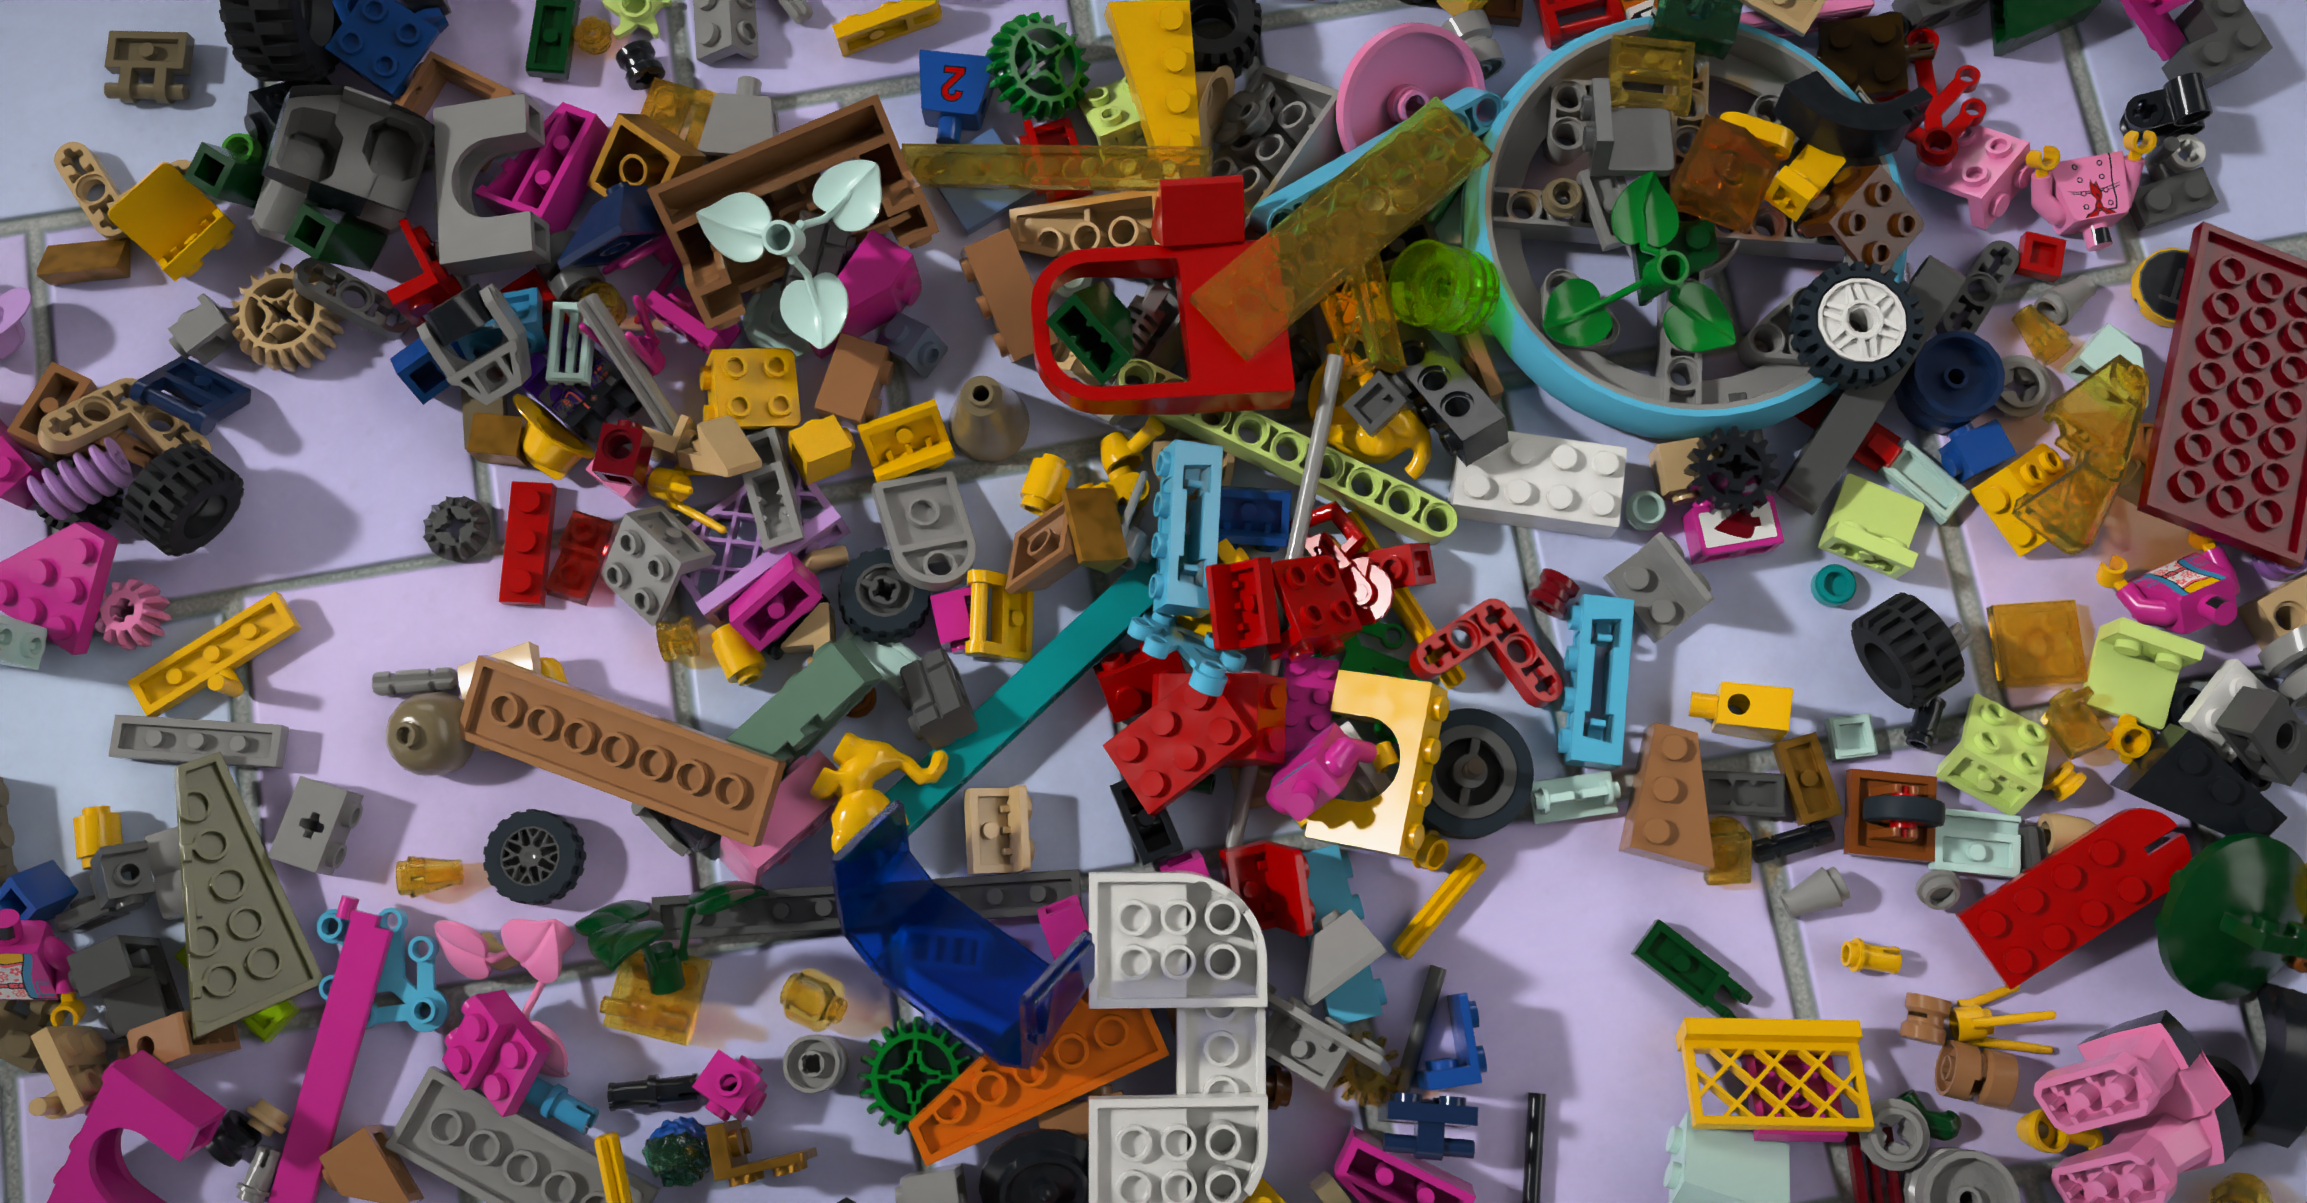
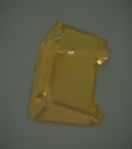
(2099, 433)

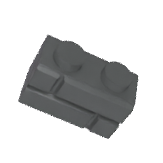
(823, 251)
(937, 700)

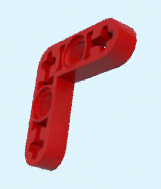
(1485, 635)

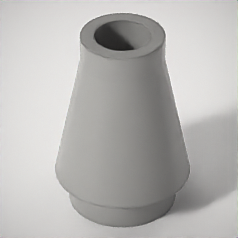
(2066, 299)
(1816, 893)

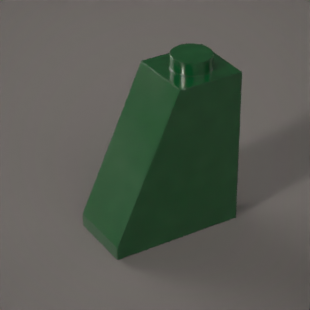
(2027, 21)
(1095, 330)

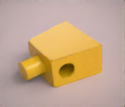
(1763, 710)

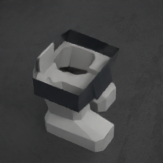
(344, 154)

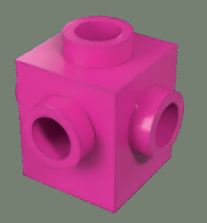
(721, 1077)

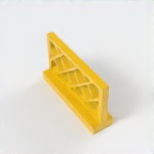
(1778, 1038)

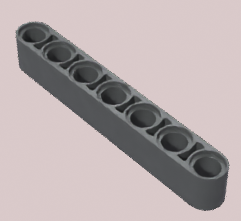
(1856, 410)

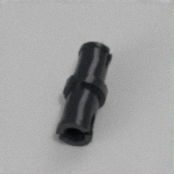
(652, 1092)

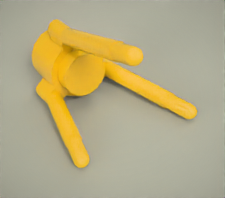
(674, 488)
(1972, 1023)

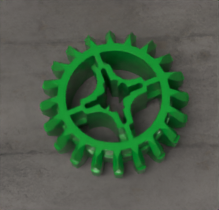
(1058, 79)
(916, 1055)

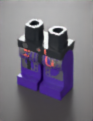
(578, 405)

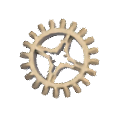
(274, 340)

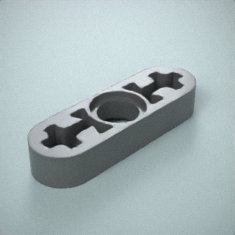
(347, 282)
(1992, 283)

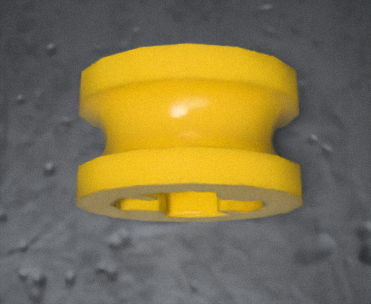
(2063, 781)

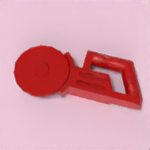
(1366, 583)

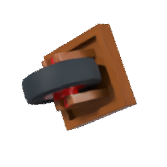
(1891, 815)

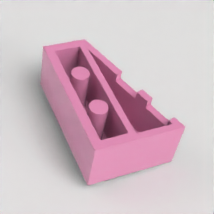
(791, 820)

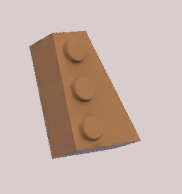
(1003, 291)
(1668, 801)

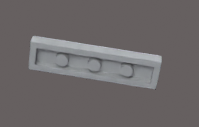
(191, 739)

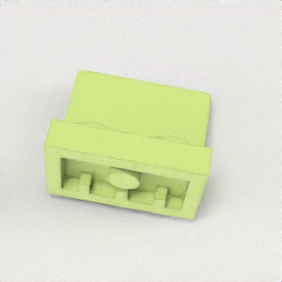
(1113, 115)
(1872, 527)
(2137, 670)
(1998, 756)

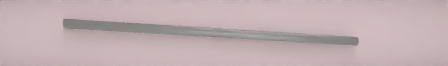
(1294, 550)

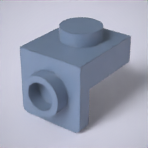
(913, 344)

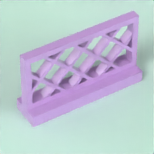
(819, 533)

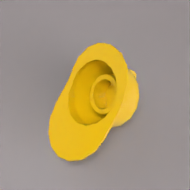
(548, 442)

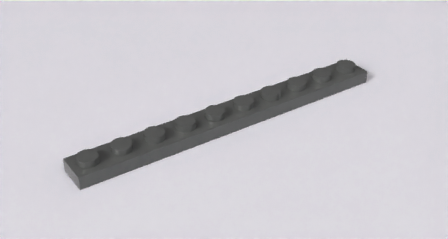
(816, 906)

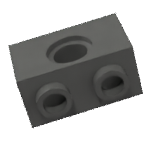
(2265, 734)

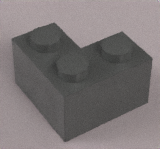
(2221, 41)
(129, 977)

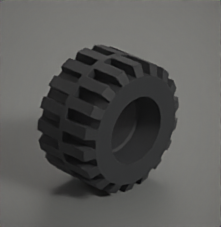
(1237, 47)
(182, 499)
(1907, 650)

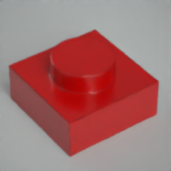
(2040, 256)

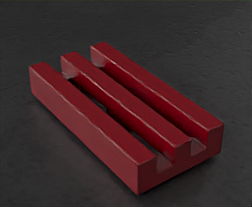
(1858, 1176)

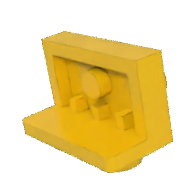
(906, 441)

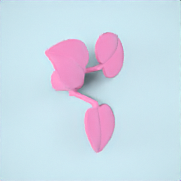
(533, 944)

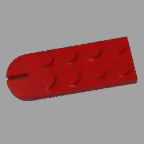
(2075, 893)

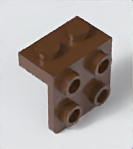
(1865, 216)

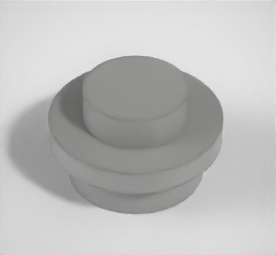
(1939, 889)

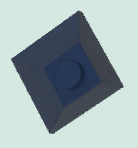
(613, 228)

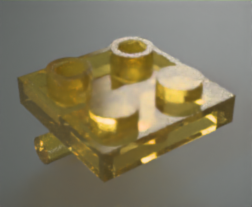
(656, 1016)

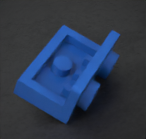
(1255, 517)

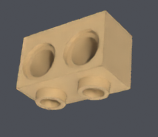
(2286, 601)

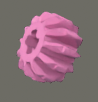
(136, 599)

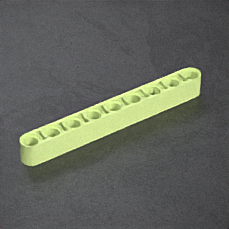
(1342, 467)

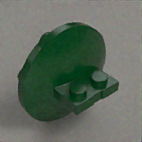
(2234, 916)

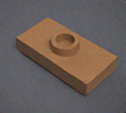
(1479, 364)

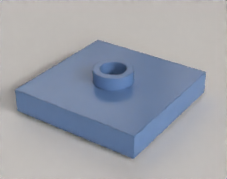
(982, 205)

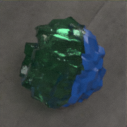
(678, 1152)

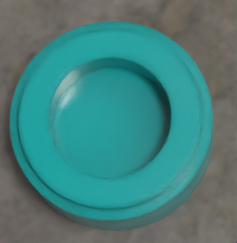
(1833, 585)

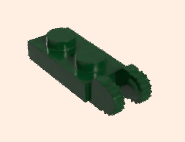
(552, 39)
(1688, 969)

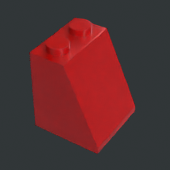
(1261, 704)

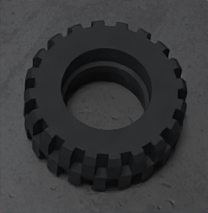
(281, 37)

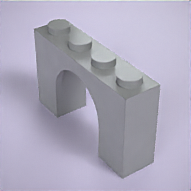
(464, 142)

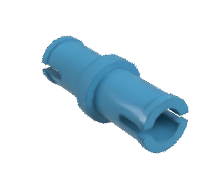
(557, 1103)

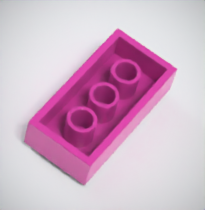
(1309, 699)

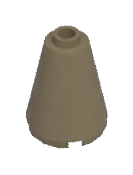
(988, 420)

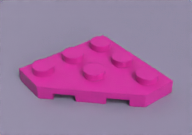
(60, 583)

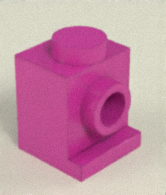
(952, 618)

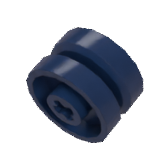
(1950, 382)

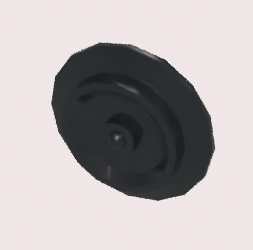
(1037, 1169)

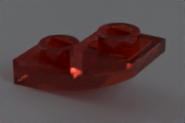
(581, 557)

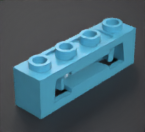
(1184, 469)
(1602, 614)

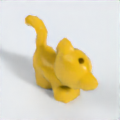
(861, 765)

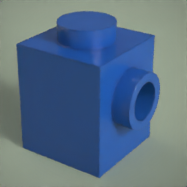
(1975, 450)
(38, 892)

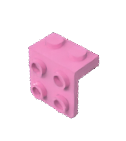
(1985, 171)

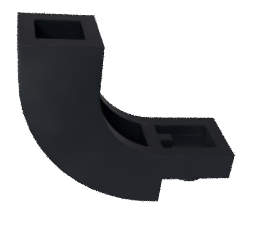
(1846, 126)
(2281, 1083)

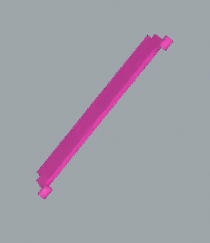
(332, 1055)

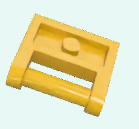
(1009, 619)

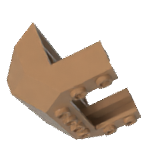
(784, 176)

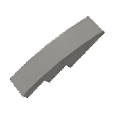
(773, 491)

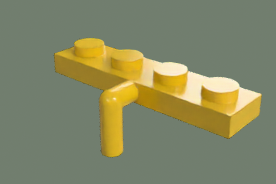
(215, 656)

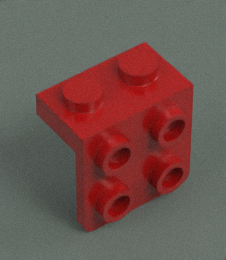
(427, 289)
(1315, 607)
(1271, 883)

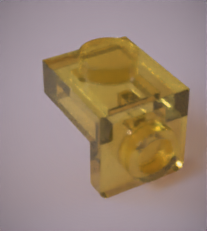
(2074, 723)

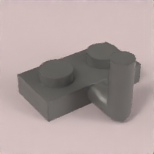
(2169, 196)

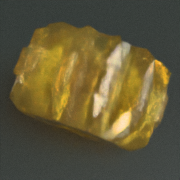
(1361, 1083)

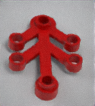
(1935, 134)

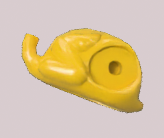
(1349, 438)

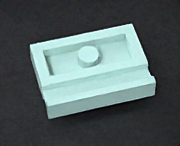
(1978, 844)

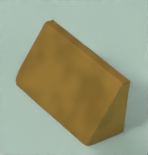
(85, 262)
(1095, 528)

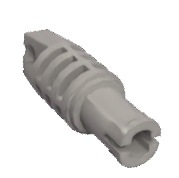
(1145, 318)

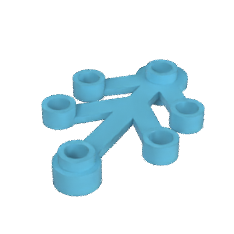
(1166, 635)
(394, 975)

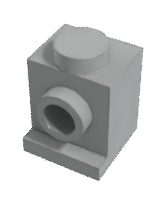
(203, 331)

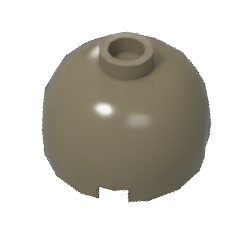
(426, 734)

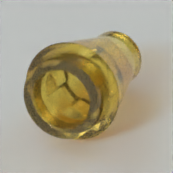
(2041, 335)
(425, 875)

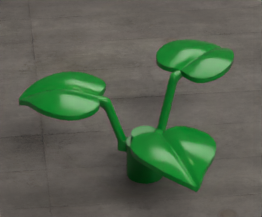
(1649, 218)

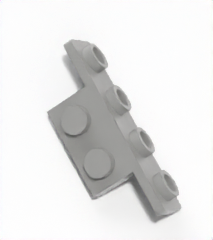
(1313, 1047)

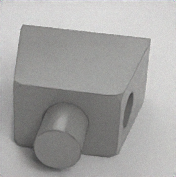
(738, 120)

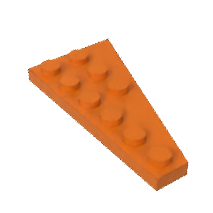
(1083, 1055)

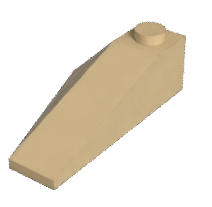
(1084, 223)

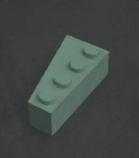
(809, 703)

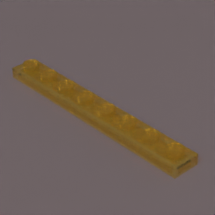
(1054, 166)

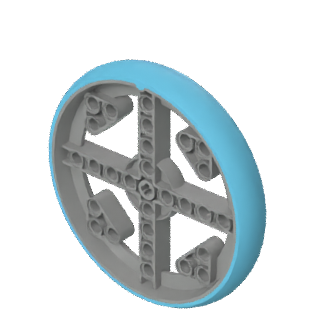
(1581, 376)

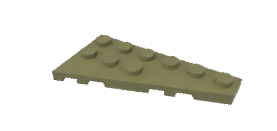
(237, 919)

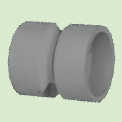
(1477, 32)
(815, 1063)

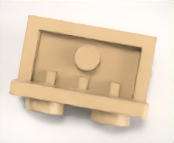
(998, 830)

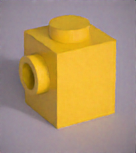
(820, 448)

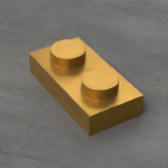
(1807, 779)

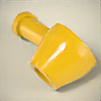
(1119, 450)
(2041, 1135)

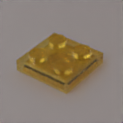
(2036, 644)

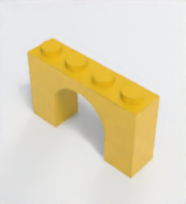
(1393, 819)

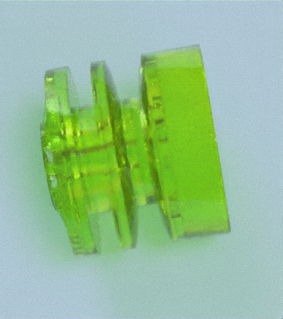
(1443, 287)

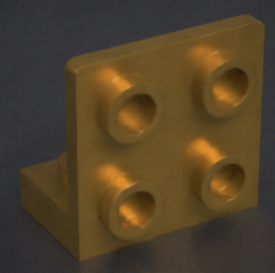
(729, 1151)

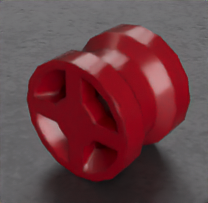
(1553, 593)

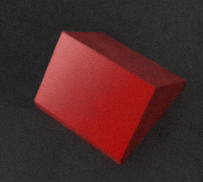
(1199, 211)

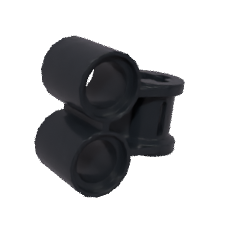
(2171, 110)

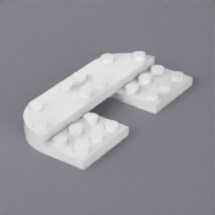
(1198, 950)

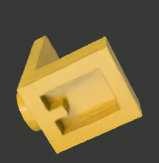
(1803, 181)

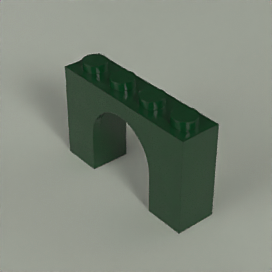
(317, 231)

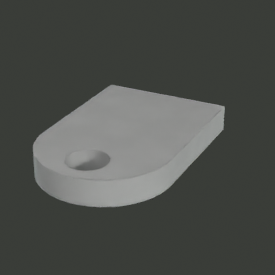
(926, 524)

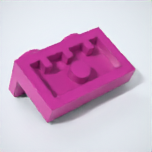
(682, 316)

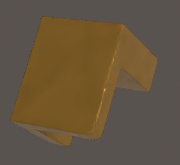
(497, 439)

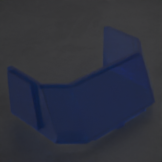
(948, 956)

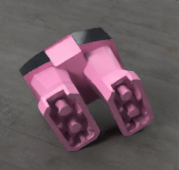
(2156, 1100)

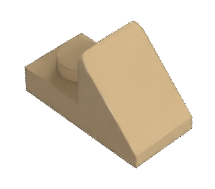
(720, 449)
(812, 632)

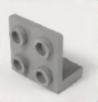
(650, 558)
(1661, 585)

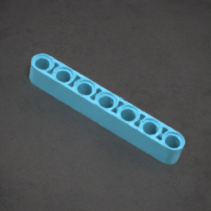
(1289, 198)

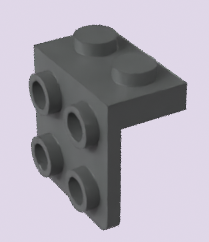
(1624, 138)

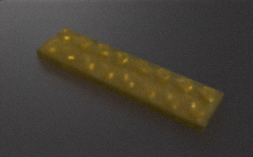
(1340, 228)

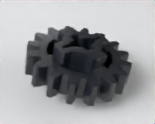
(1744, 459)

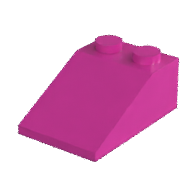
(878, 284)

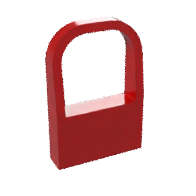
(1214, 370)

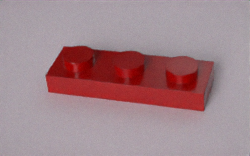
(527, 544)

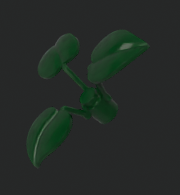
(617, 935)

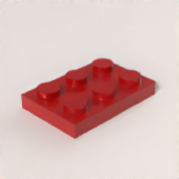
(1177, 745)

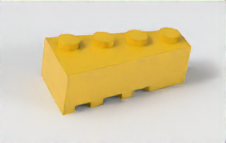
(1159, 65)

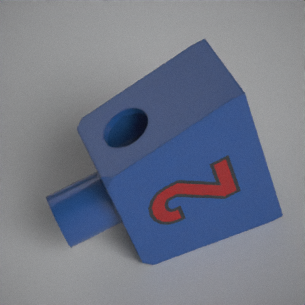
(954, 92)

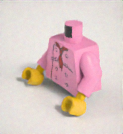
(2088, 191)

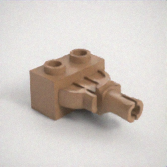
(56, 389)

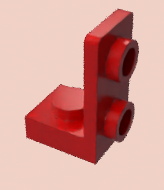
(1405, 564)

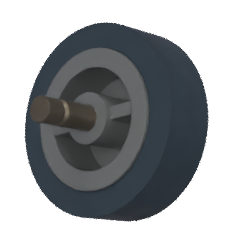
(1480, 775)

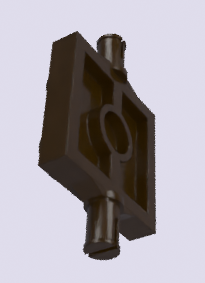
(1870, 53)

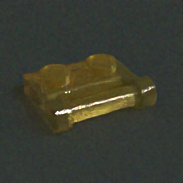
(1653, 63)
(670, 104)

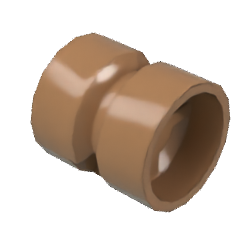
(1985, 1075)

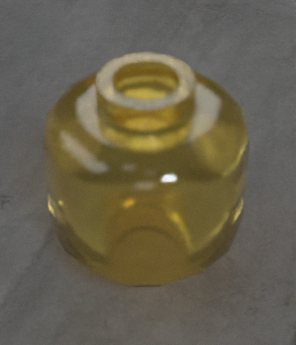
(813, 999)

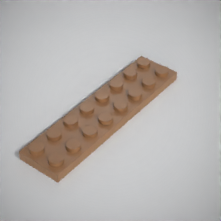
(621, 750)

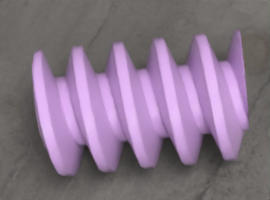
(83, 483)

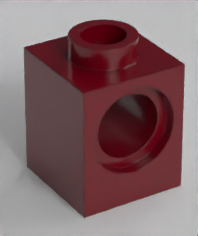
(634, 467)

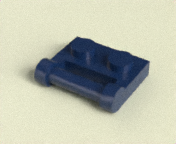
(196, 384)

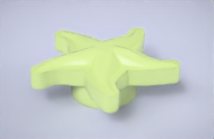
(636, 15)

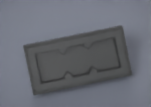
(1745, 793)

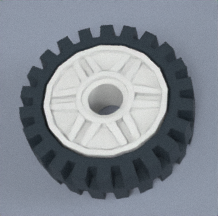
(1873, 301)

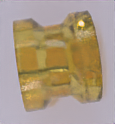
(610, 298)
(678, 638)

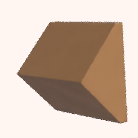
(1041, 553)

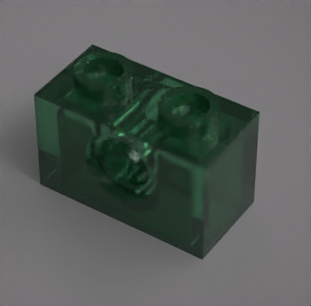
(1712, 33)

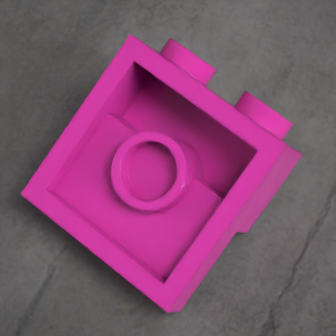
(495, 1050)

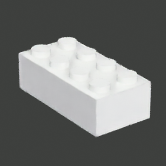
(1543, 485)

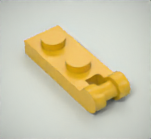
(885, 23)

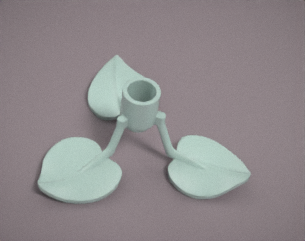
(743, 227)

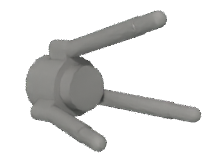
(1135, 537)

